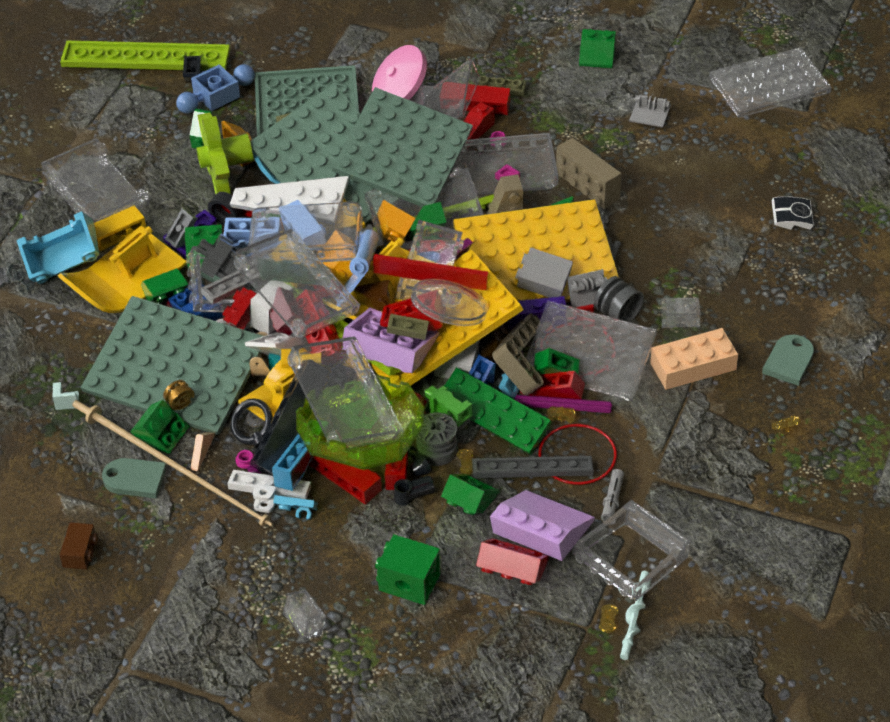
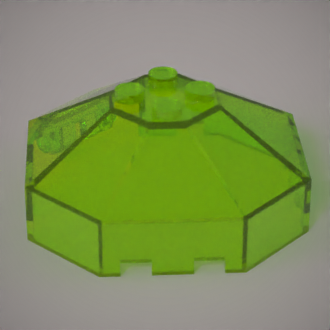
(407, 410)

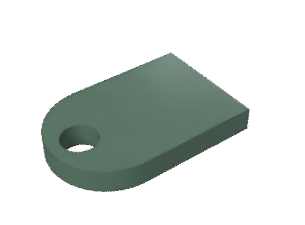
(789, 361)
(134, 477)

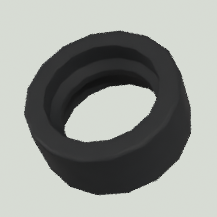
(218, 212)

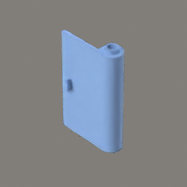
(362, 261)

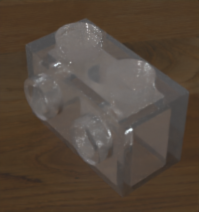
(680, 312)
(304, 614)

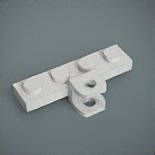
(264, 489)

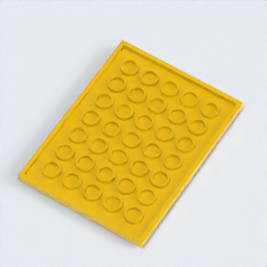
(563, 230)
(455, 338)

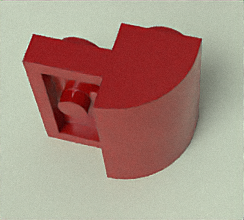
(239, 313)

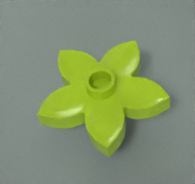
(221, 153)

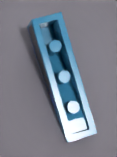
(291, 465)

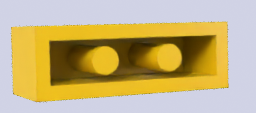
(118, 227)

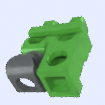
(443, 402)

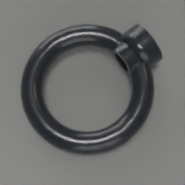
(257, 436)

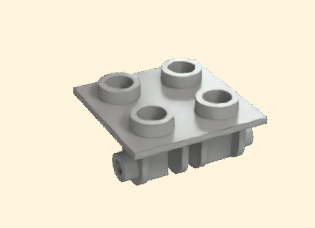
(650, 111)
(585, 287)

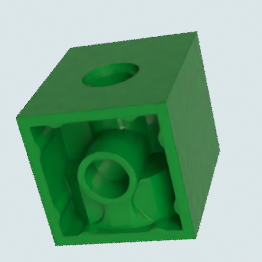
(408, 569)

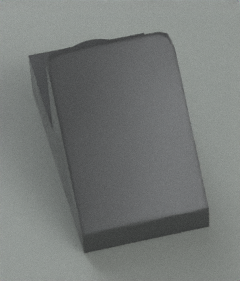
(176, 234)

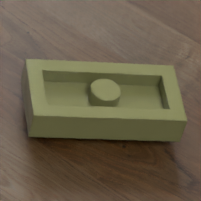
(407, 326)

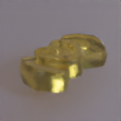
(561, 414)
(785, 423)
(465, 456)
(608, 618)

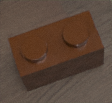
(78, 546)

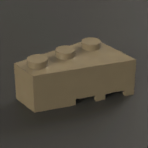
(507, 195)

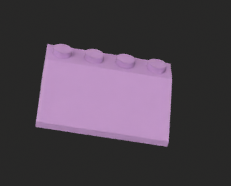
(388, 348)
(540, 524)

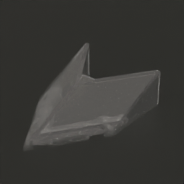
(452, 93)

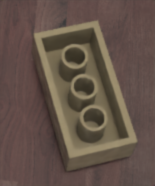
(588, 173)

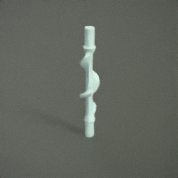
(631, 618)

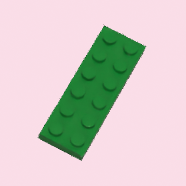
(499, 412)

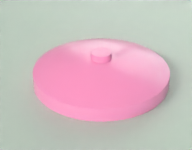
(402, 72)

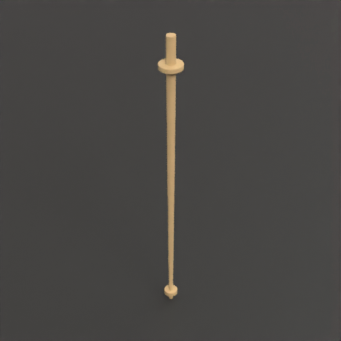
(94, 415)

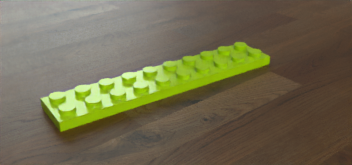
(141, 55)

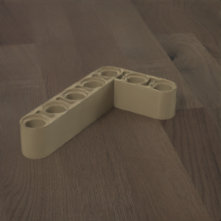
(513, 362)

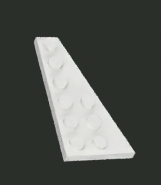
(307, 192)

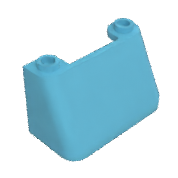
(60, 249)

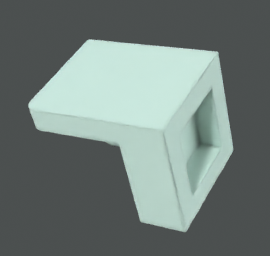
(62, 399)

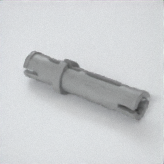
(616, 479)

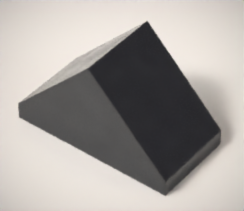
(191, 67)

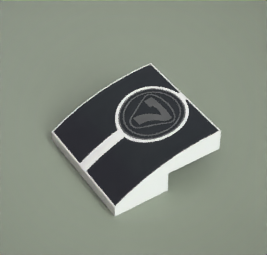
(792, 211)

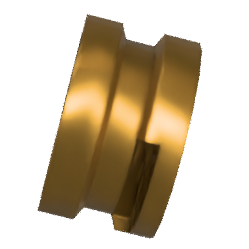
(179, 395)

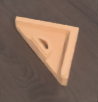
(201, 447)

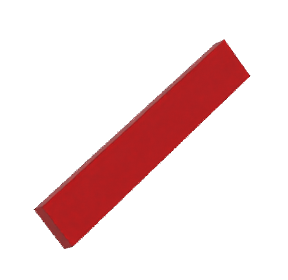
(425, 270)

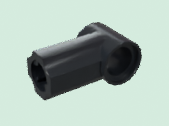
(407, 490)

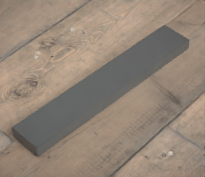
(532, 466)

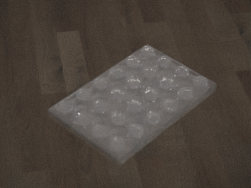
(770, 82)
(608, 348)

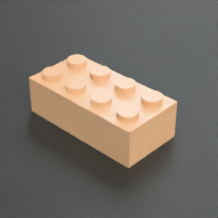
(694, 358)

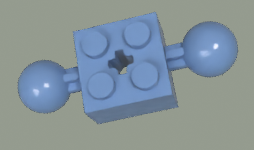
(215, 88)

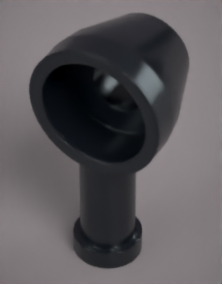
(420, 465)

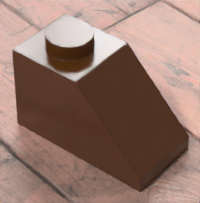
(376, 294)

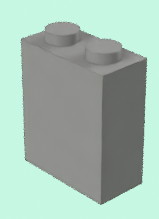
(543, 273)

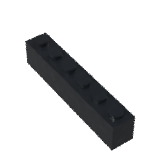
(280, 431)

